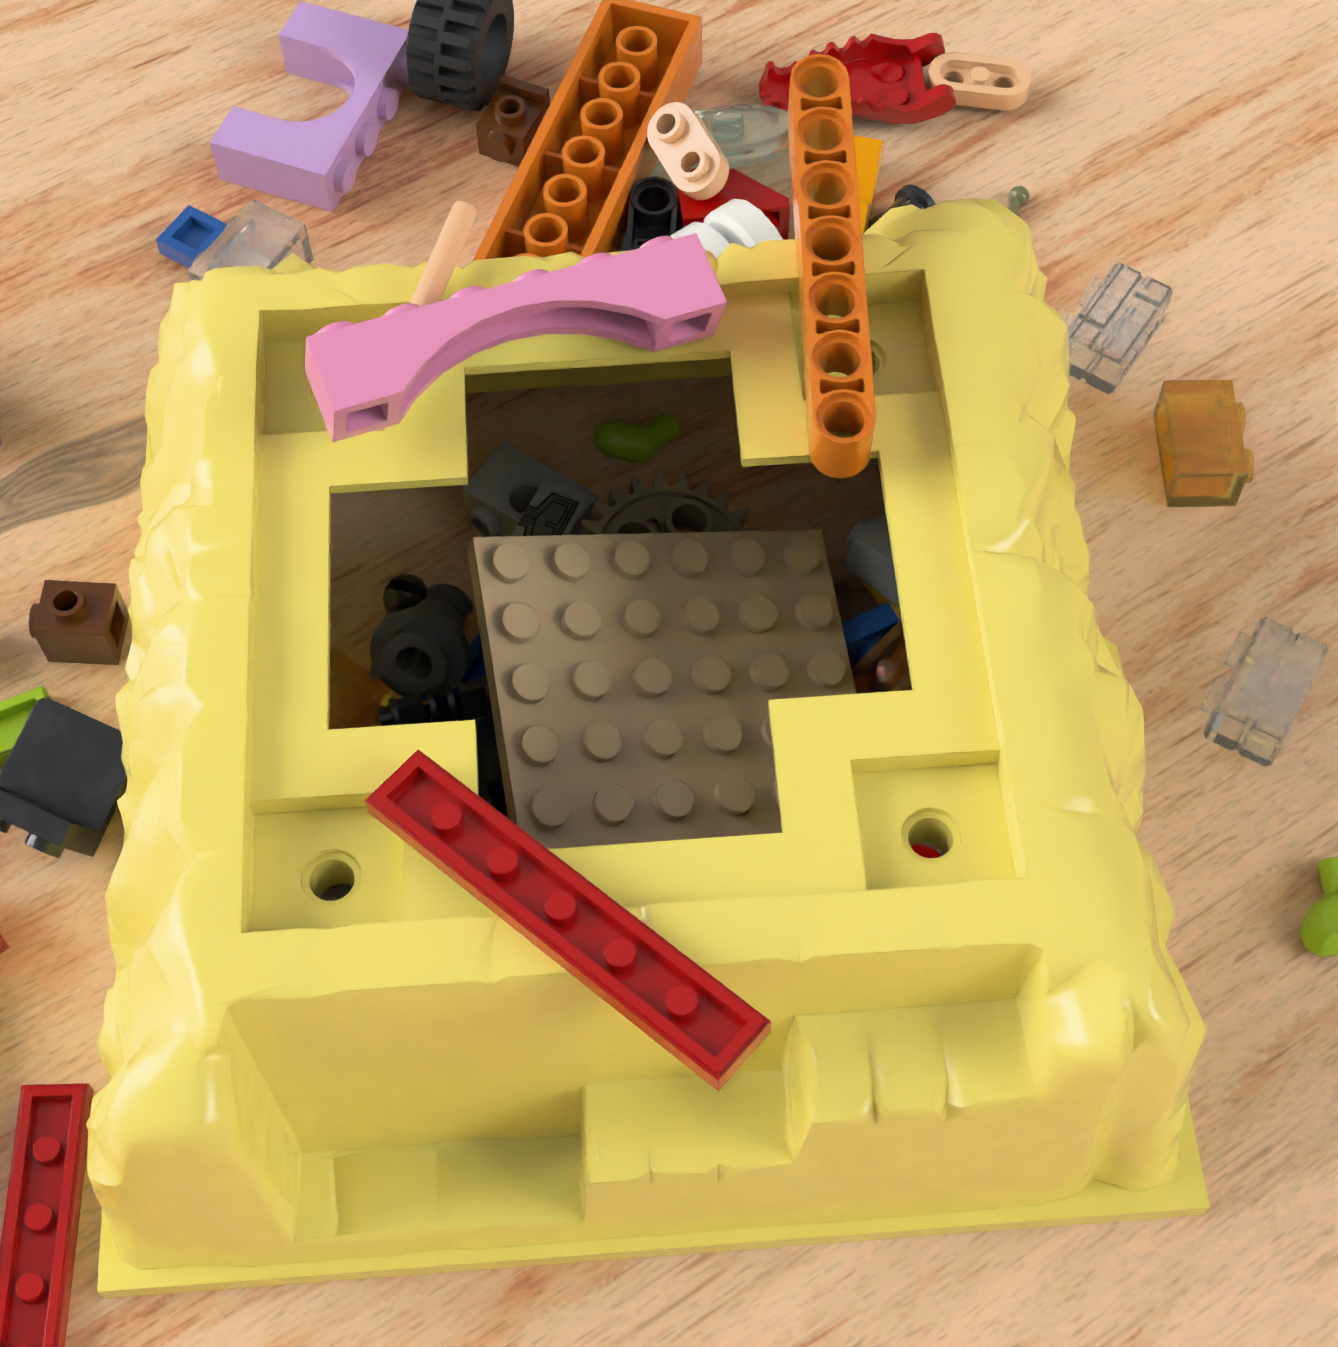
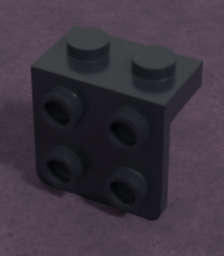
(62, 780)

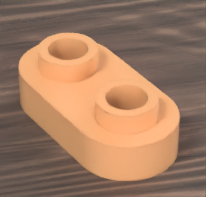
(982, 80)
(685, 147)

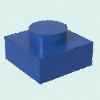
(189, 235)
(867, 630)

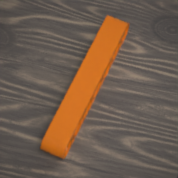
(830, 228)

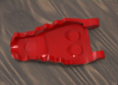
(883, 79)

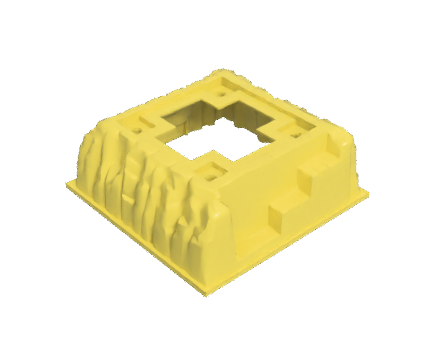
(434, 1089)

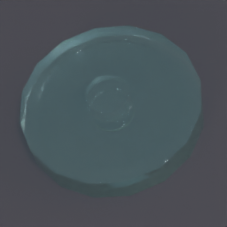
(747, 132)

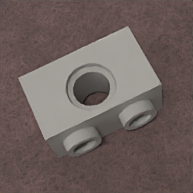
(505, 488)

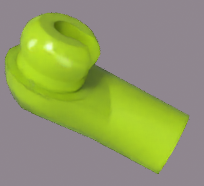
(636, 442)

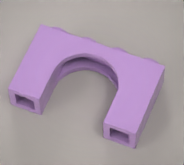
(320, 156)

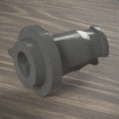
(423, 644)

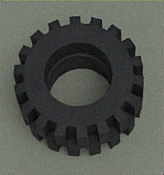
(459, 50)

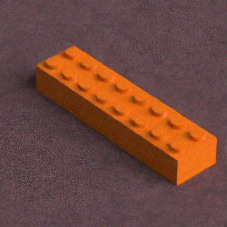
(594, 134)

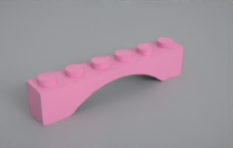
(378, 367)

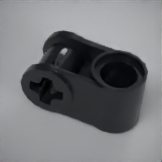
(651, 212)

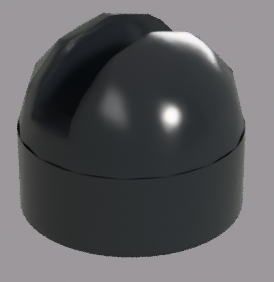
(396, 596)

